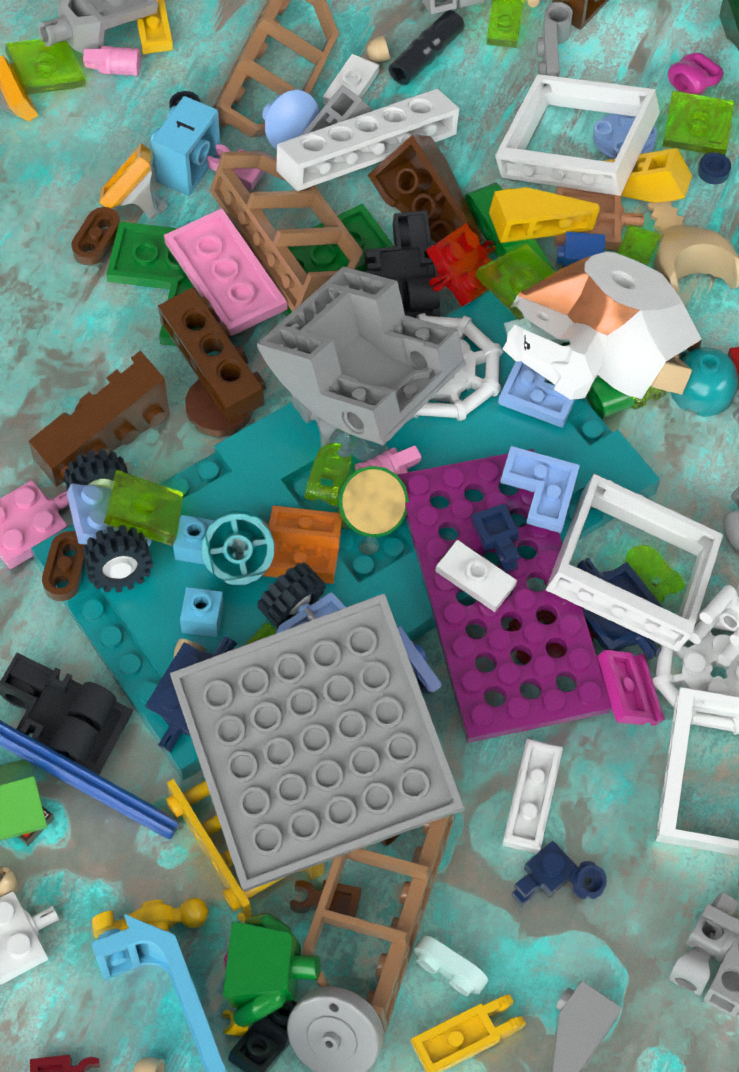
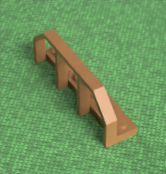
(255, 47)
(262, 238)
(402, 930)

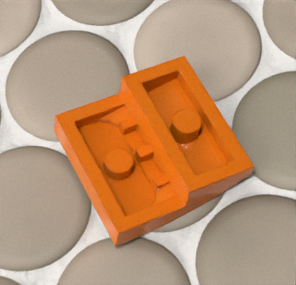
(306, 538)

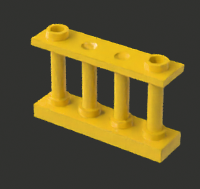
(180, 805)

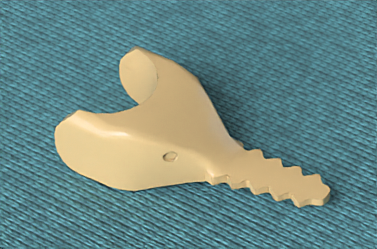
(691, 249)

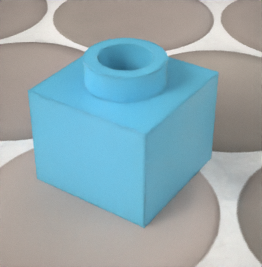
(189, 539)
(207, 618)

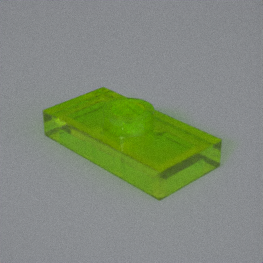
(504, 23)
(639, 244)

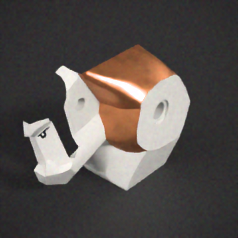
(618, 324)

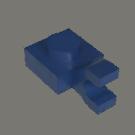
(498, 531)
(545, 871)

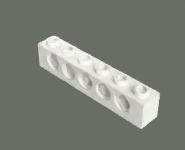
(364, 139)

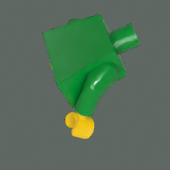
(262, 970)

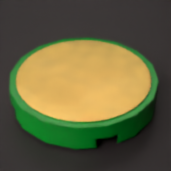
(372, 501)

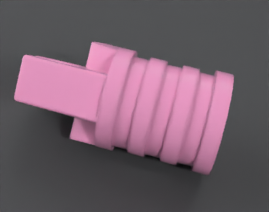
(113, 60)
(394, 461)

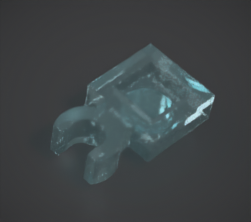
(357, 446)

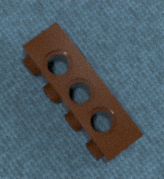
(231, 397)

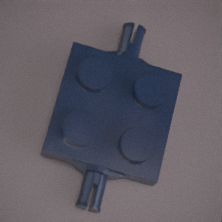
(608, 633)
(164, 698)

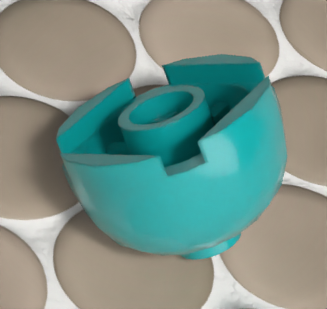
(710, 384)
(238, 547)

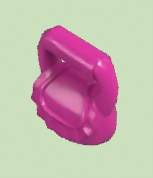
(692, 72)

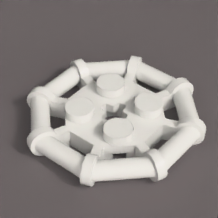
(466, 378)
(696, 675)

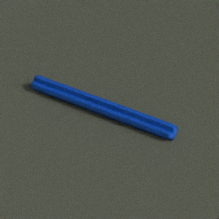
(87, 781)

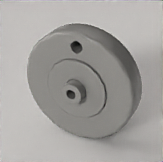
(335, 1031)

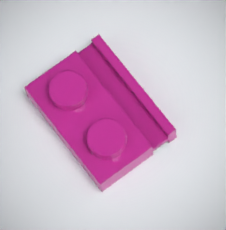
(630, 688)

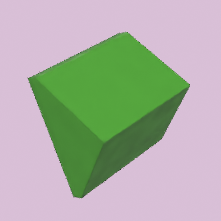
(19, 800)

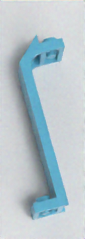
(148, 945)

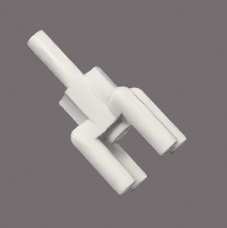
(724, 610)

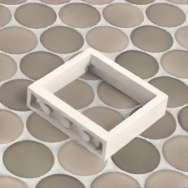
(570, 171)
(619, 604)
(686, 702)

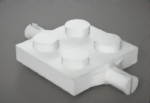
(20, 937)

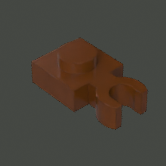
(344, 900)

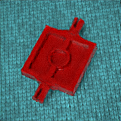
(457, 263)

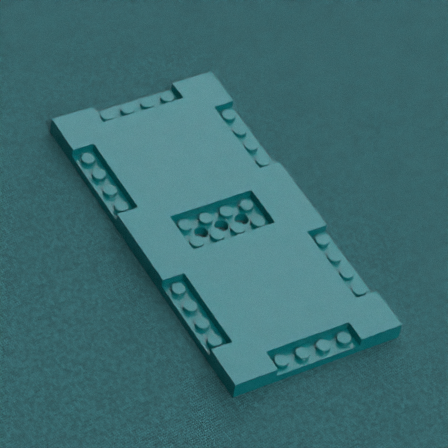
(271, 467)

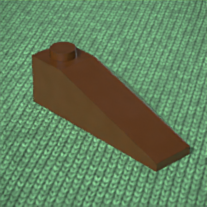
(421, 179)

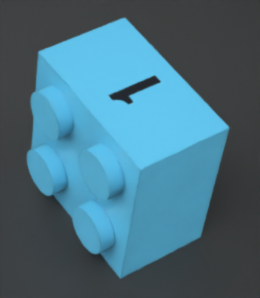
(184, 145)

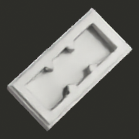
(355, 75)
(476, 575)

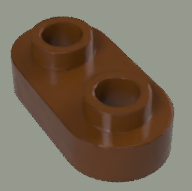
(93, 238)
(63, 568)

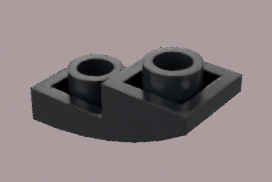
(263, 1042)

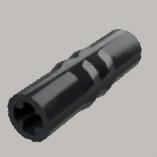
(426, 47)

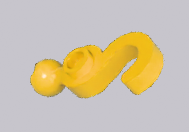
(191, 913)

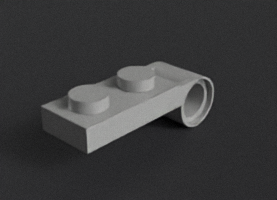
(555, 31)

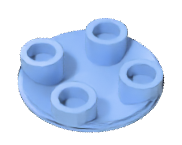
(289, 116)
(612, 132)

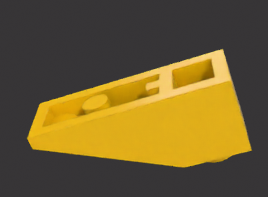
(658, 177)
(537, 214)

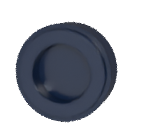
(714, 168)

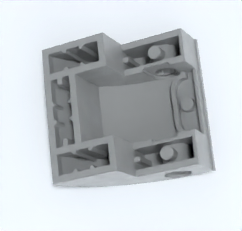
(360, 357)

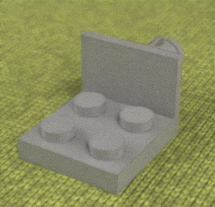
(85, 21)

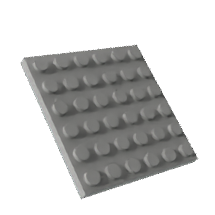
(315, 742)

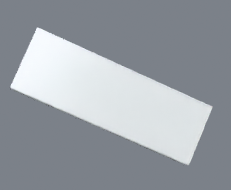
(532, 796)

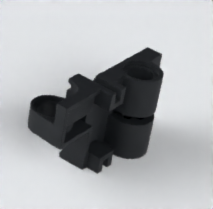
(408, 263)
(65, 715)

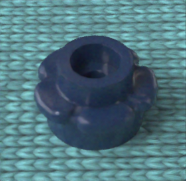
(597, 884)

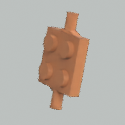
(610, 217)

